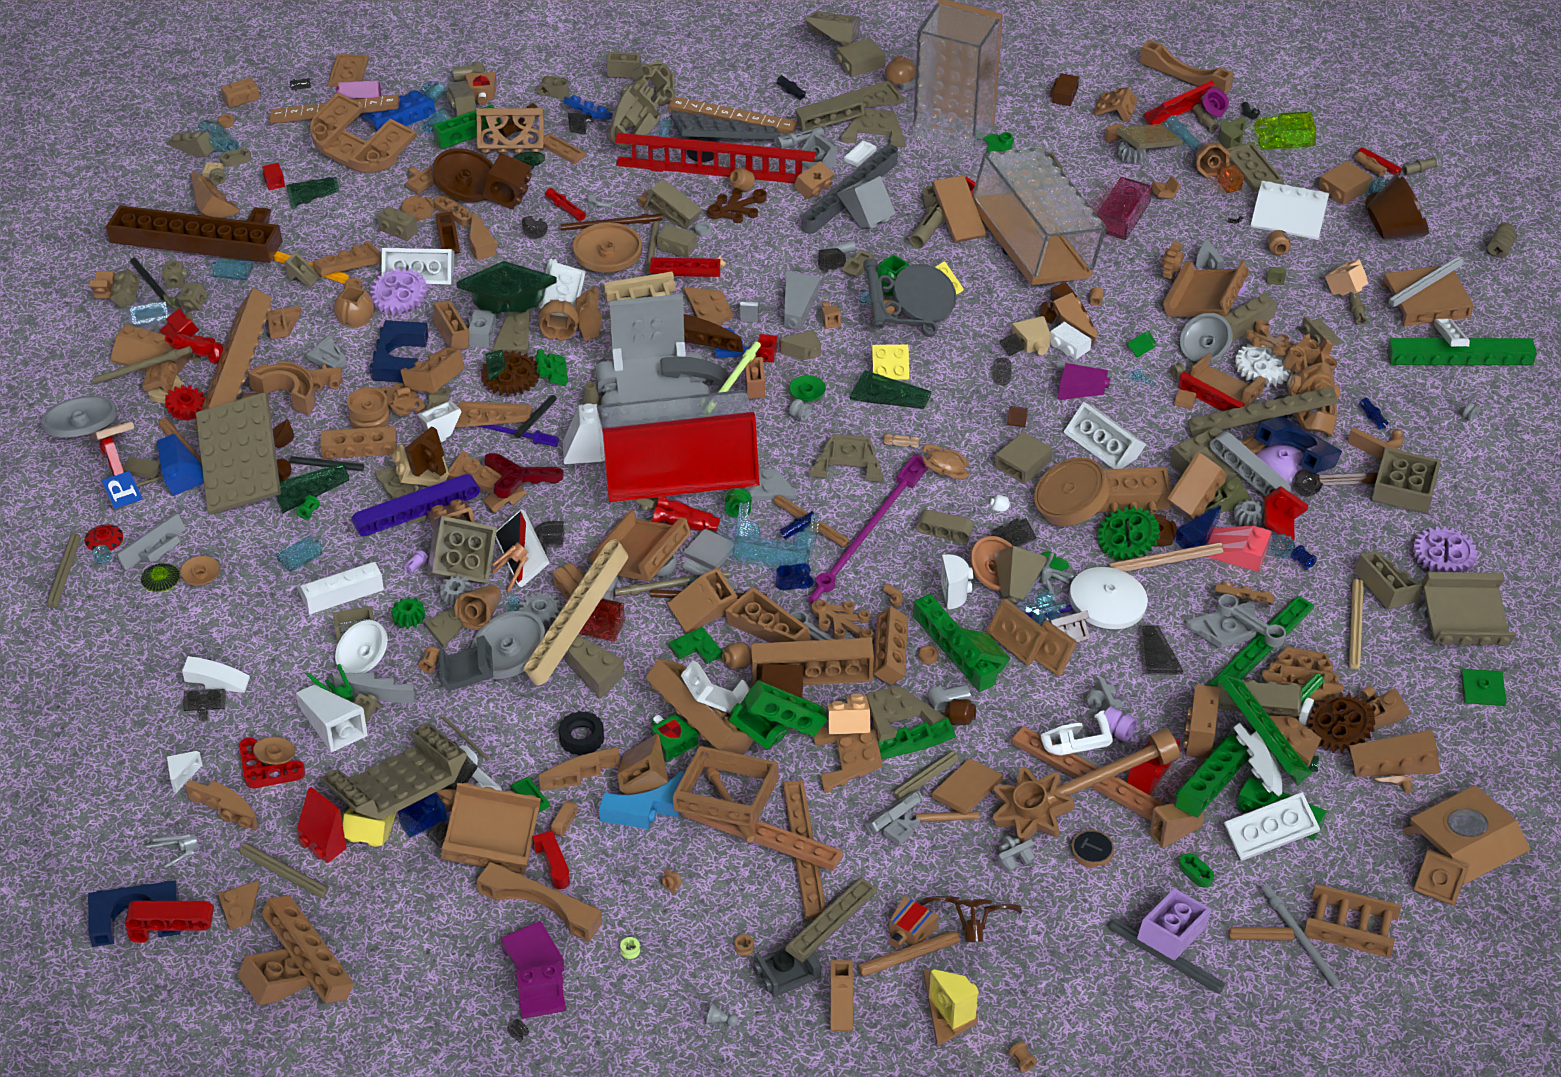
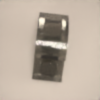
(550, 534)

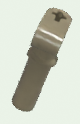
(931, 221)

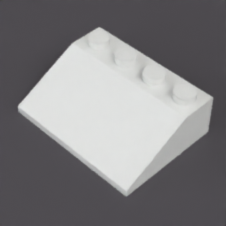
(1290, 209)

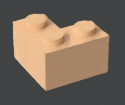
(1347, 278)
(849, 716)

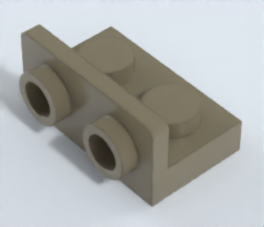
(1318, 331)

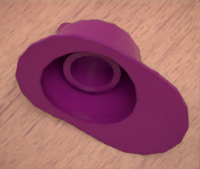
(1215, 102)

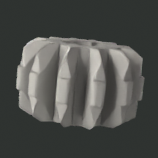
(1129, 153)
(1249, 513)
(453, 589)

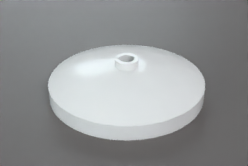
(1110, 597)

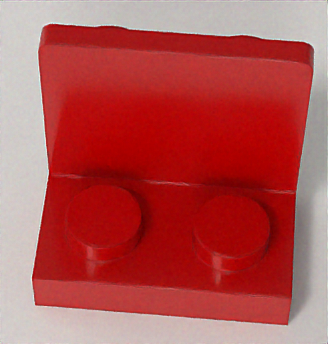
(1280, 511)

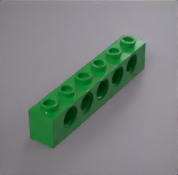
(941, 629)
(1212, 776)

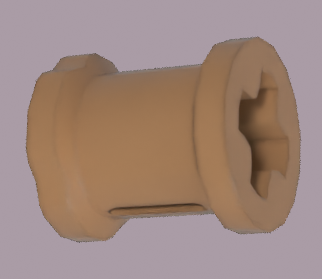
(428, 662)
(1022, 1056)

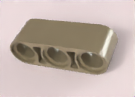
(945, 526)

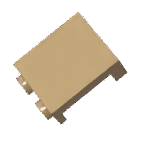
(405, 474)

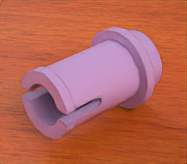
(419, 558)

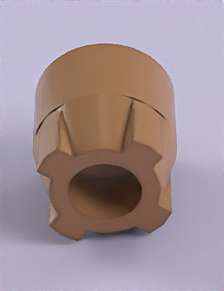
(1096, 296)

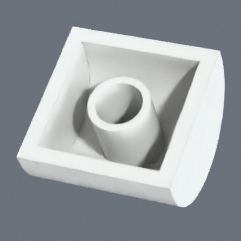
(955, 581)

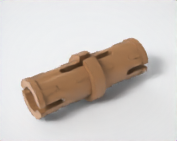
(1370, 164)

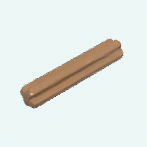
(1261, 933)

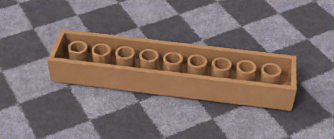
(238, 350)

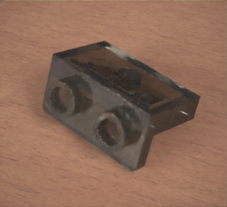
(1016, 533)

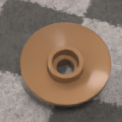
(200, 570)
(274, 750)

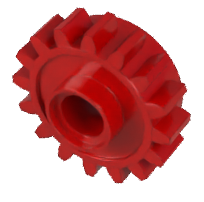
(184, 402)

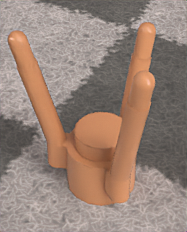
(517, 553)

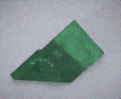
(495, 363)

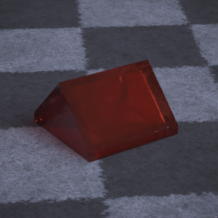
(605, 620)

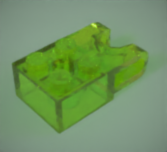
(1287, 130)

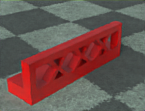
(686, 266)
(1208, 393)

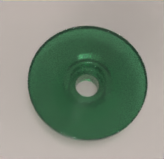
(530, 158)

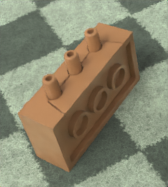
(1138, 488)

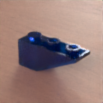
(1198, 530)

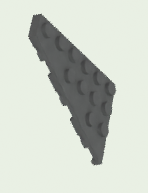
(705, 126)

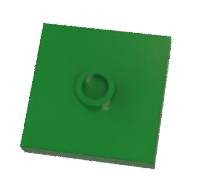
(1483, 687)

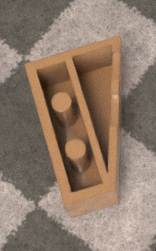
(435, 371)

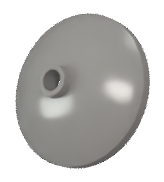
(1203, 330)

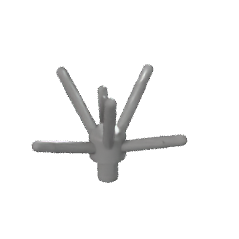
(1047, 572)

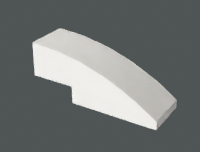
(214, 675)

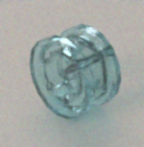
(106, 557)

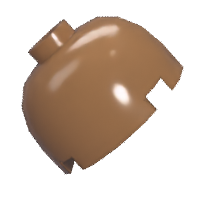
(900, 70)

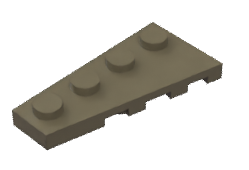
(514, 333)
(391, 483)

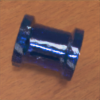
(1303, 557)

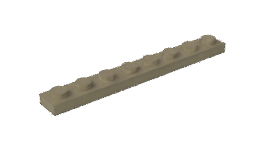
(1263, 410)

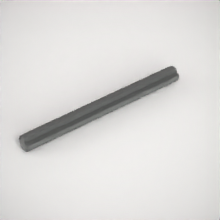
(1180, 963)

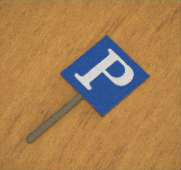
(123, 490)

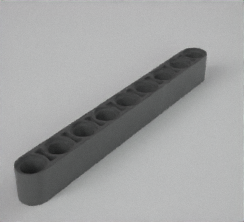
(831, 204)

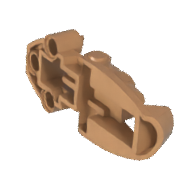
(1313, 378)

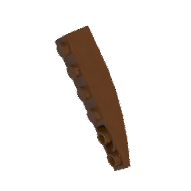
(710, 334)

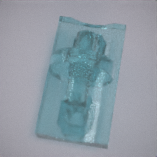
(1045, 605)

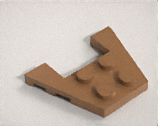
(857, 753)

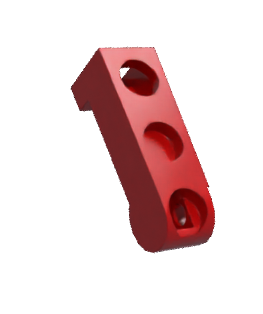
(554, 858)

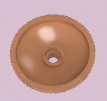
(983, 556)

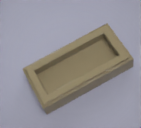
(142, 467)

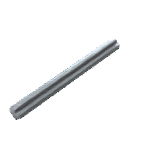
(1425, 281)

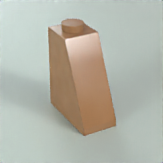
(1171, 824)

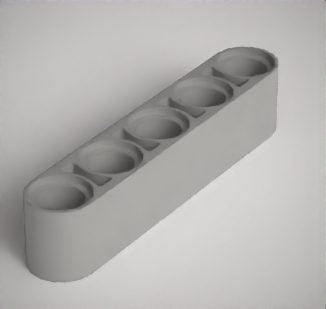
(1247, 464)

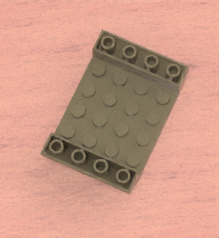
(401, 778)

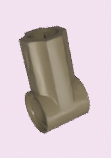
(459, 72)

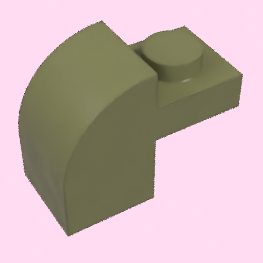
(1232, 132)

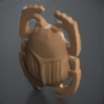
(402, 399)
(946, 462)

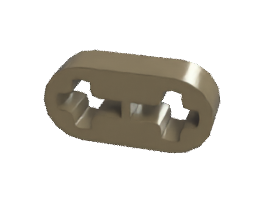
(235, 157)

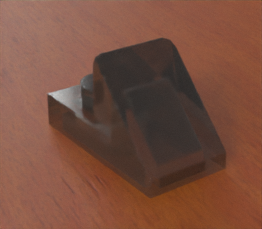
(578, 122)

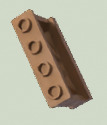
(493, 114)

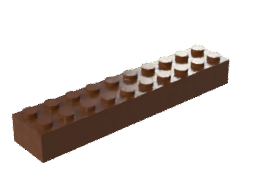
(194, 233)

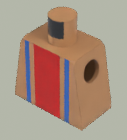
(911, 923)

